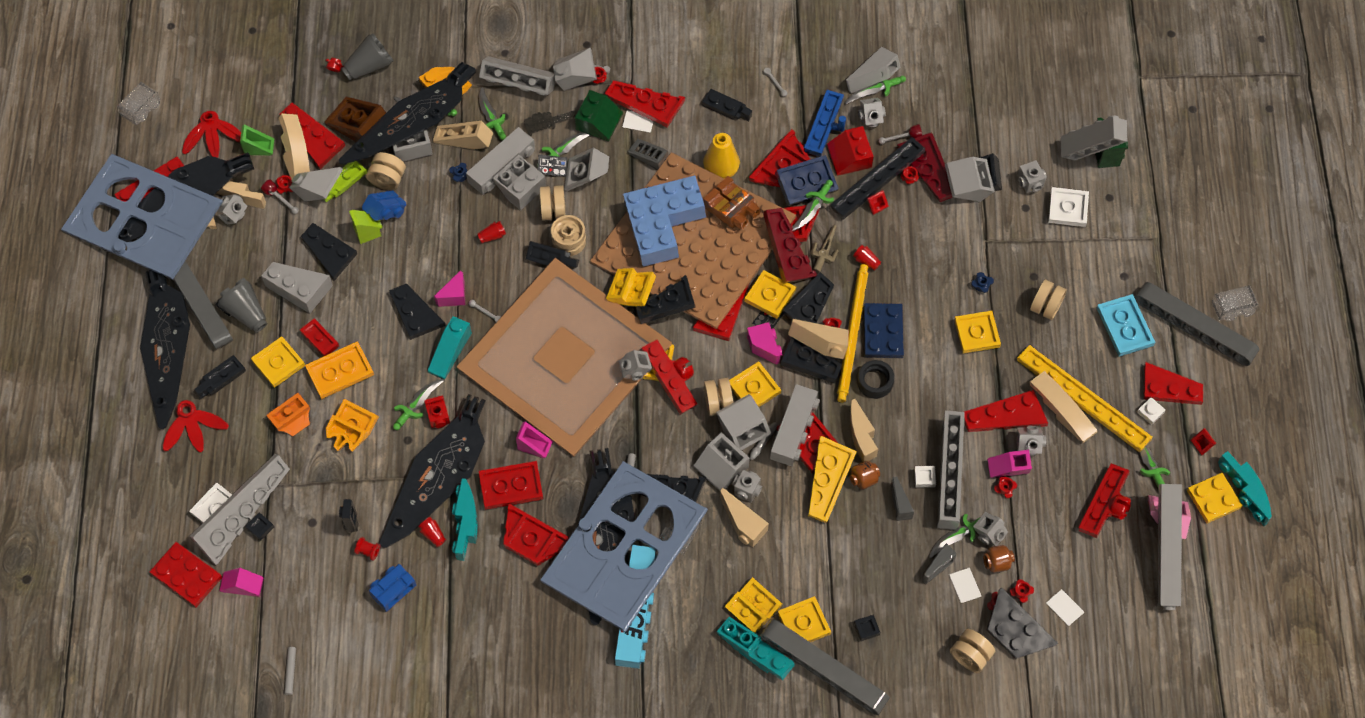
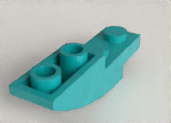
(1252, 491)
(466, 516)
(754, 649)

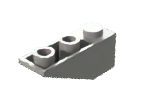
(874, 70)

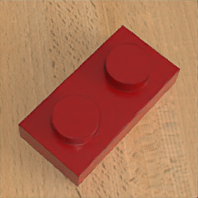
(319, 337)

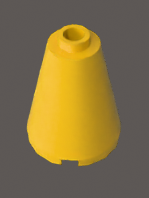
(721, 156)

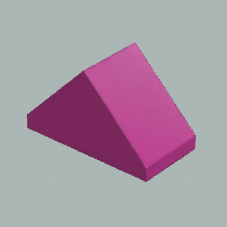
(452, 293)
(532, 441)
(241, 582)

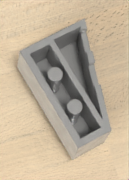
(297, 285)

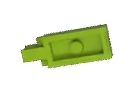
(350, 175)

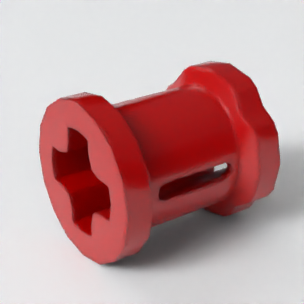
(367, 548)

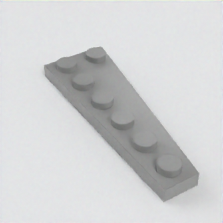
(227, 522)

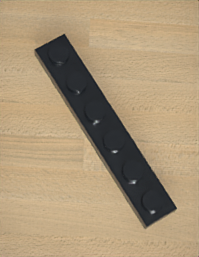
(877, 178)

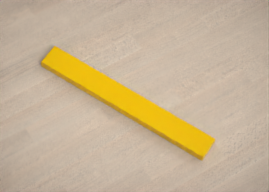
(1087, 400)

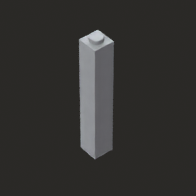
(1169, 545)

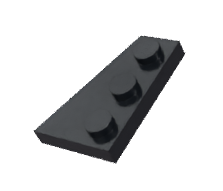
(329, 250)
(810, 301)
(669, 302)
(686, 486)

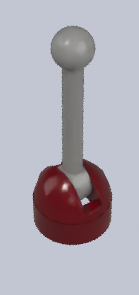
(914, 131)
(270, 188)

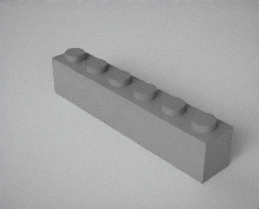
(950, 470)

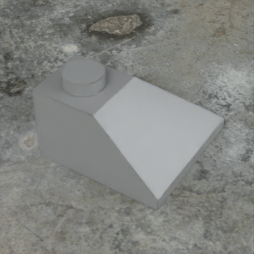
(575, 69)
(585, 168)
(315, 184)

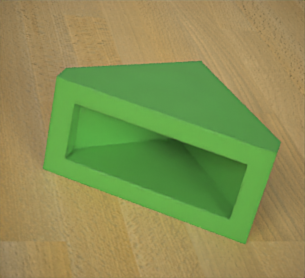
(256, 142)

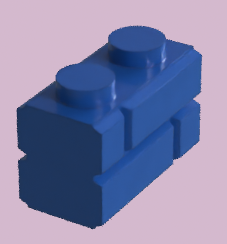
(384, 205)
(392, 587)

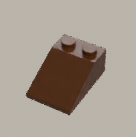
(354, 117)

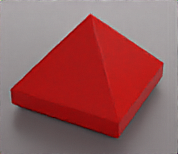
(877, 202)
(1203, 441)

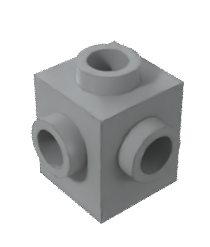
(871, 112)
(1031, 177)
(231, 209)
(635, 365)
(1030, 439)
(747, 486)
(990, 529)

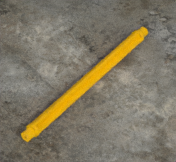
(854, 323)

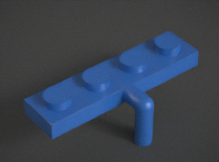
(825, 123)

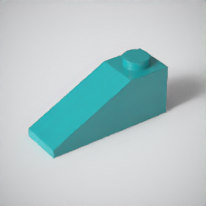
(449, 347)

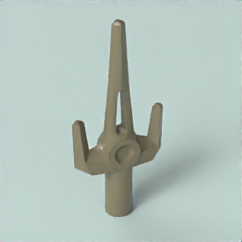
(823, 254)

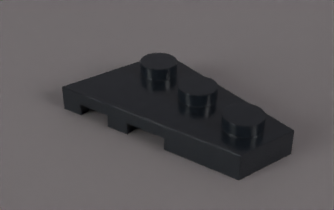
(414, 312)
(809, 361)

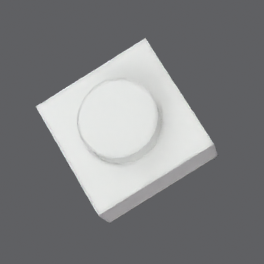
(1151, 411)
(925, 476)

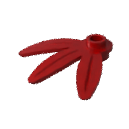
(210, 127)
(190, 421)

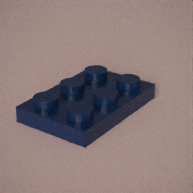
(805, 178)
(883, 330)

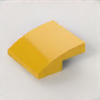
(631, 287)
(753, 605)

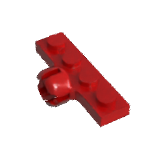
(672, 376)
(1106, 502)

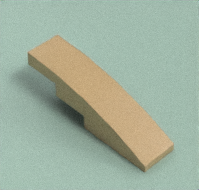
(294, 144)
(249, 198)
(1063, 406)

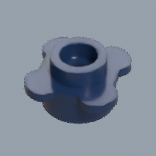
(459, 177)
(980, 286)

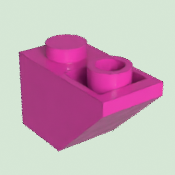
(763, 343)
(1010, 464)

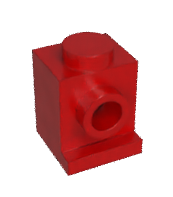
(436, 405)

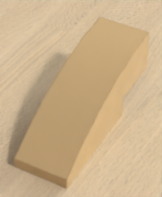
(862, 433)

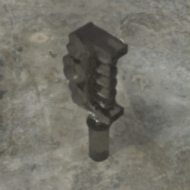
(543, 120)

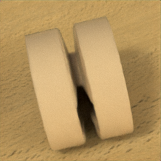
(385, 171)
(552, 202)
(568, 234)
(1047, 299)
(718, 395)
(972, 650)

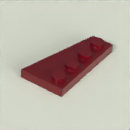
(932, 167)
(789, 256)

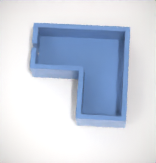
(656, 210)

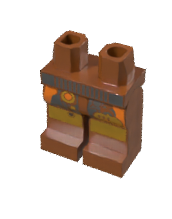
(731, 204)

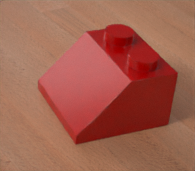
(850, 151)

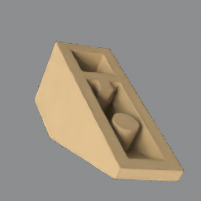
(464, 135)
(822, 338)
(746, 523)

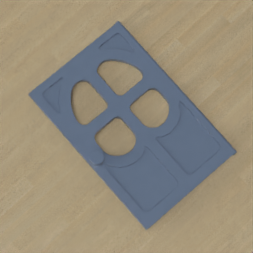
(169, 231)
(602, 578)

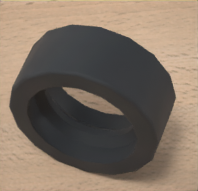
(876, 365)

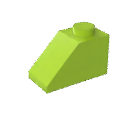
(365, 226)

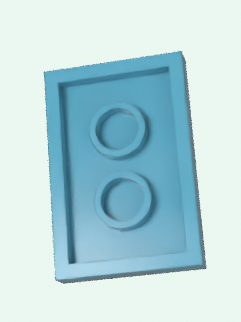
(1125, 325)

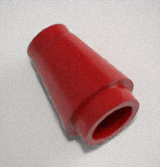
(492, 232)
(866, 256)
(432, 531)

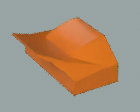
(291, 415)

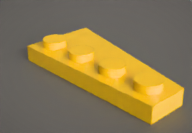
(829, 475)

